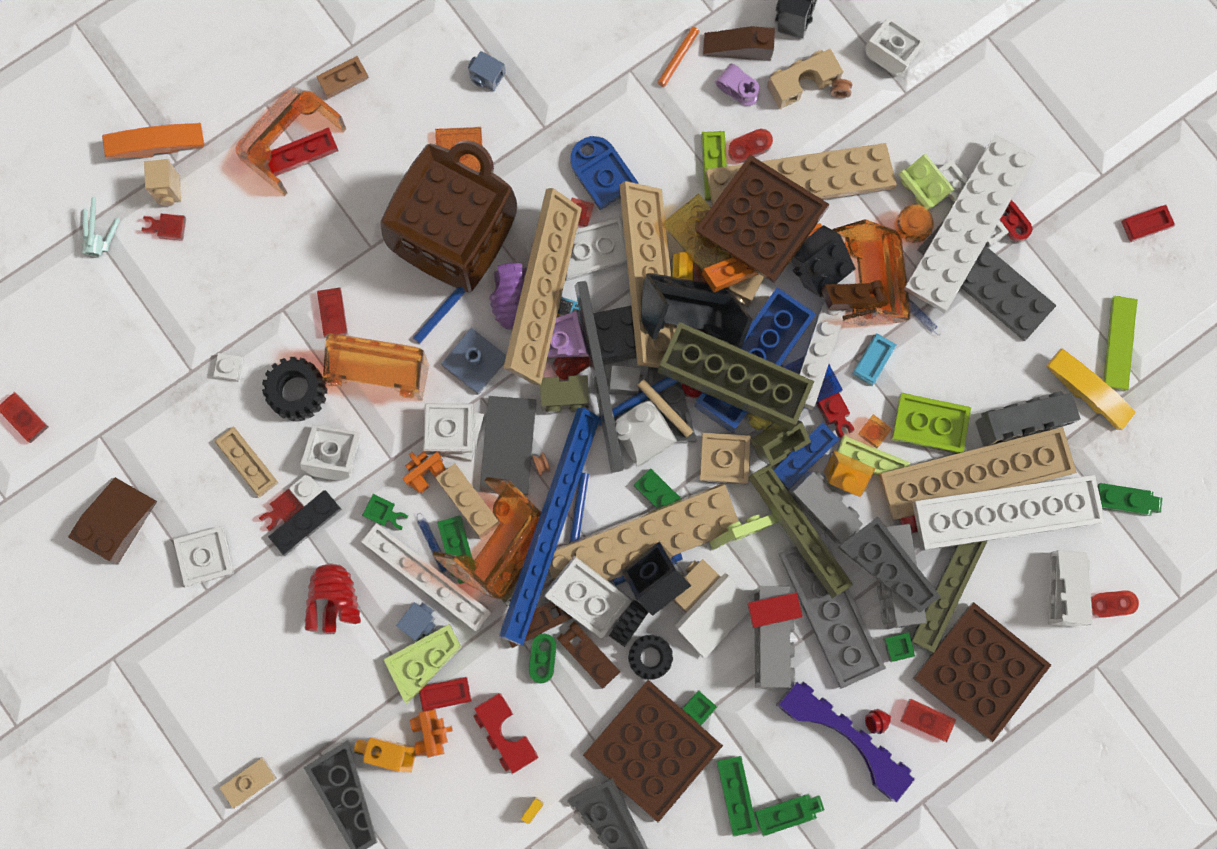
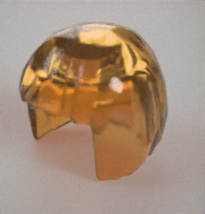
(914, 223)

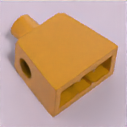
(848, 473)
(386, 754)

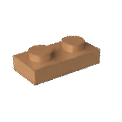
(342, 77)

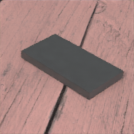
(508, 441)

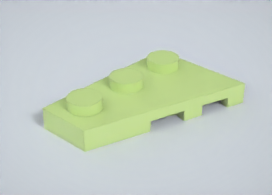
(421, 661)

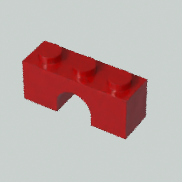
(514, 754)

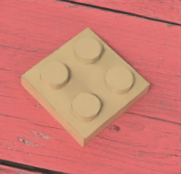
(724, 458)

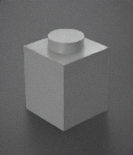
(625, 380)

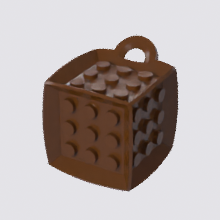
(450, 215)

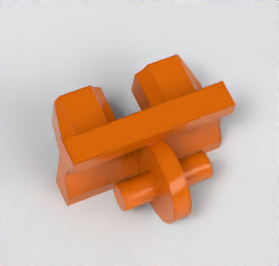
(415, 477)
(433, 733)

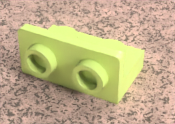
(926, 182)

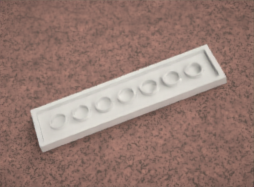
(969, 223)
(1008, 512)

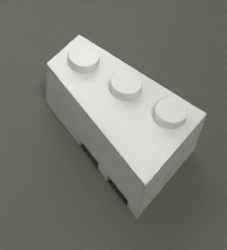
(1070, 589)

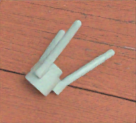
(93, 243)

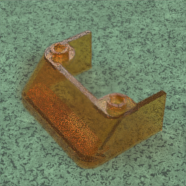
(254, 146)
(878, 258)
(375, 364)
(505, 552)

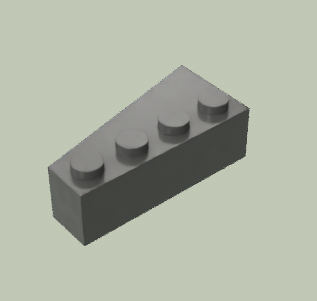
(1027, 419)
(341, 791)

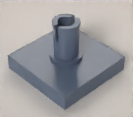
(474, 361)

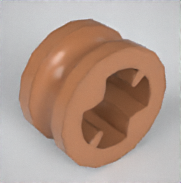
(841, 88)
(541, 463)

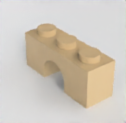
(820, 67)
(467, 501)

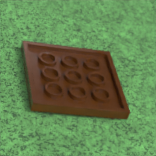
(762, 218)
(982, 672)
(653, 750)

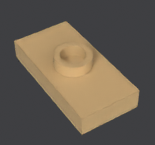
(248, 783)

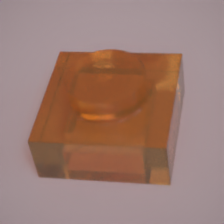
(874, 431)

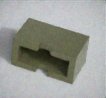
(564, 394)
(776, 442)

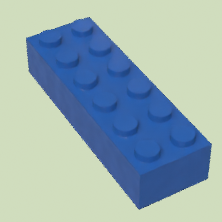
(769, 337)

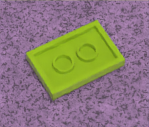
(931, 423)

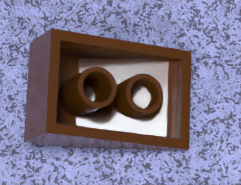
(113, 520)

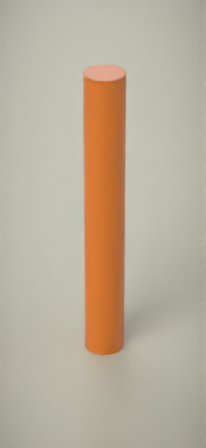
(678, 56)

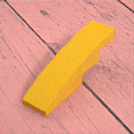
(1091, 388)

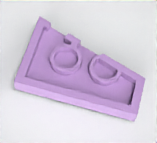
(568, 337)

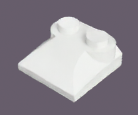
(893, 47)
(644, 432)
(330, 452)

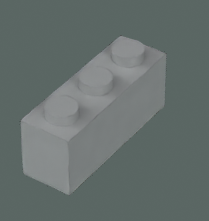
(825, 507)

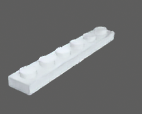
(821, 348)
(426, 577)

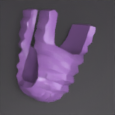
(508, 289)

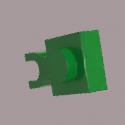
(380, 511)

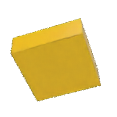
(532, 810)

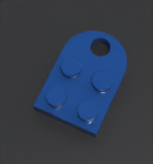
(600, 171)

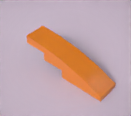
(151, 140)

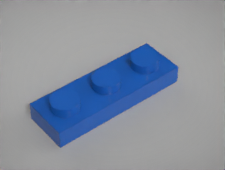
(799, 462)

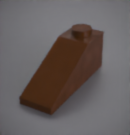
(740, 43)

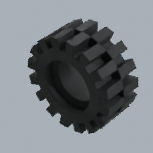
(628, 623)
(665, 657)

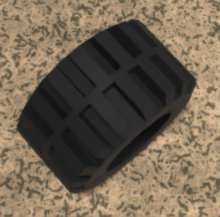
(281, 375)

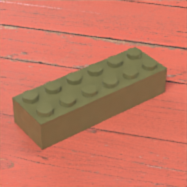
(735, 376)

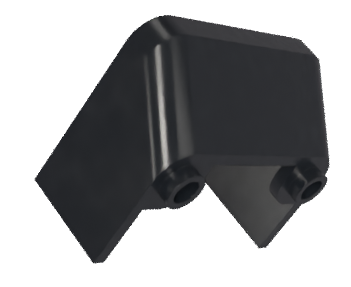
(695, 305)

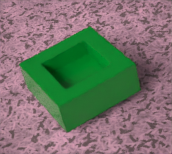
(899, 647)
(699, 707)

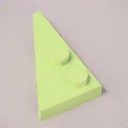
(738, 531)

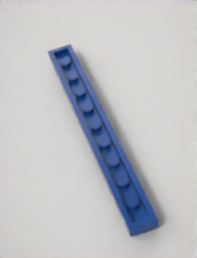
(549, 527)

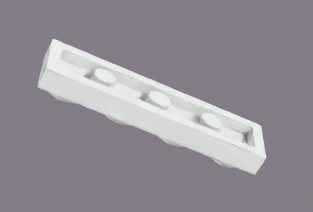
(958, 181)

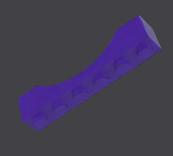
(885, 774)

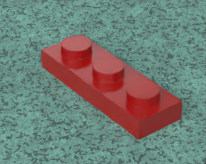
(302, 152)

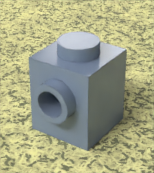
(486, 71)
(417, 621)

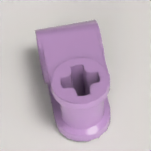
(736, 83)

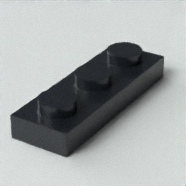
(304, 523)

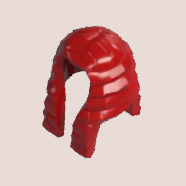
(335, 584)

